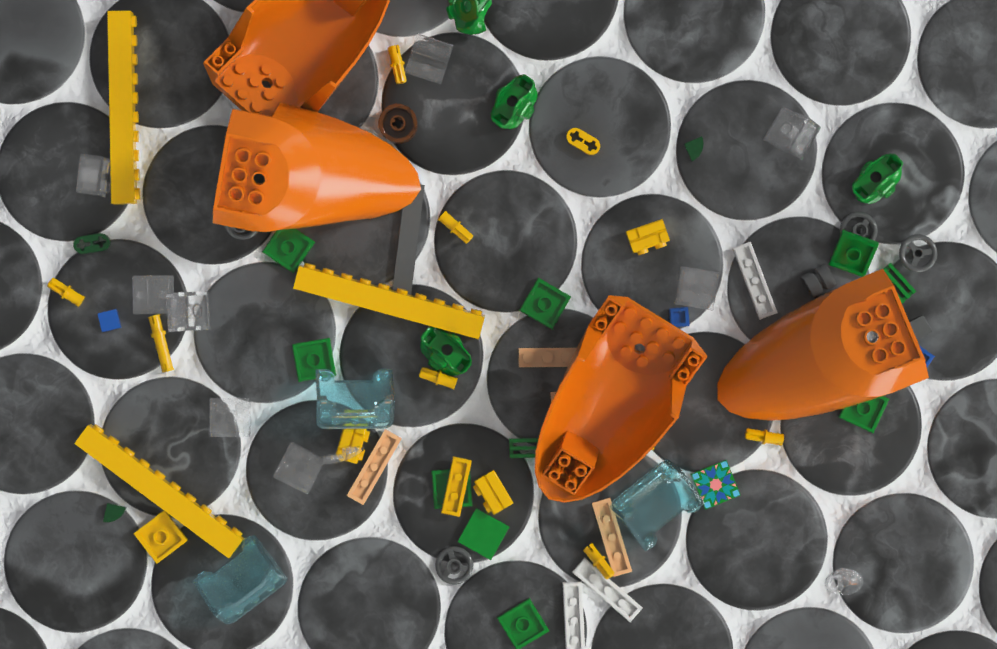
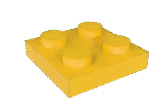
(160, 536)

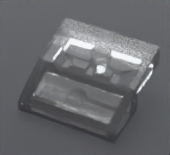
(429, 58)
(150, 293)
(347, 453)

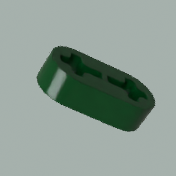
(91, 239)

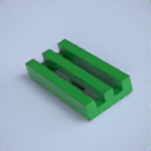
(911, 290)
(518, 440)

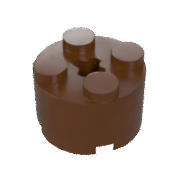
(389, 117)

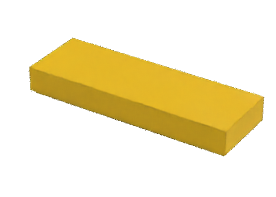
(456, 486)

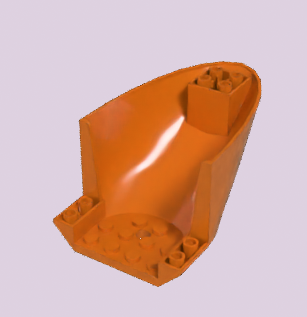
(294, 46)
(312, 171)
(822, 357)
(613, 400)

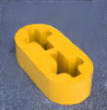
(580, 145)

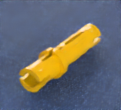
(160, 343)

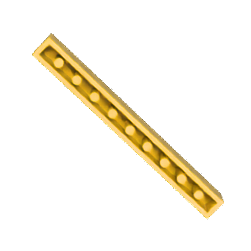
(122, 107)
(388, 301)
(159, 490)

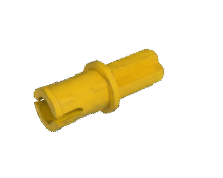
(397, 64)
(455, 227)
(66, 292)
(438, 377)
(764, 436)
(599, 561)

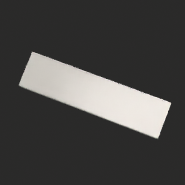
(754, 280)
(607, 590)
(573, 615)

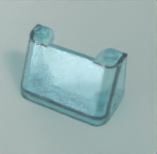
(354, 402)
(655, 502)
(241, 582)

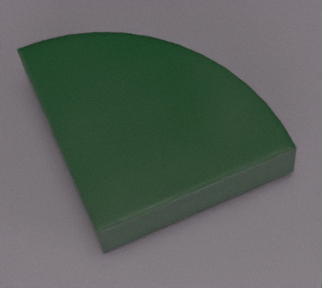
(694, 148)
(113, 512)

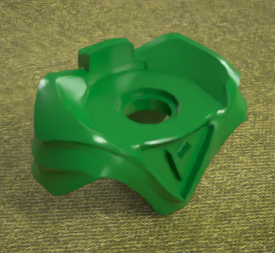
(468, 15)
(511, 117)
(890, 170)
(453, 364)

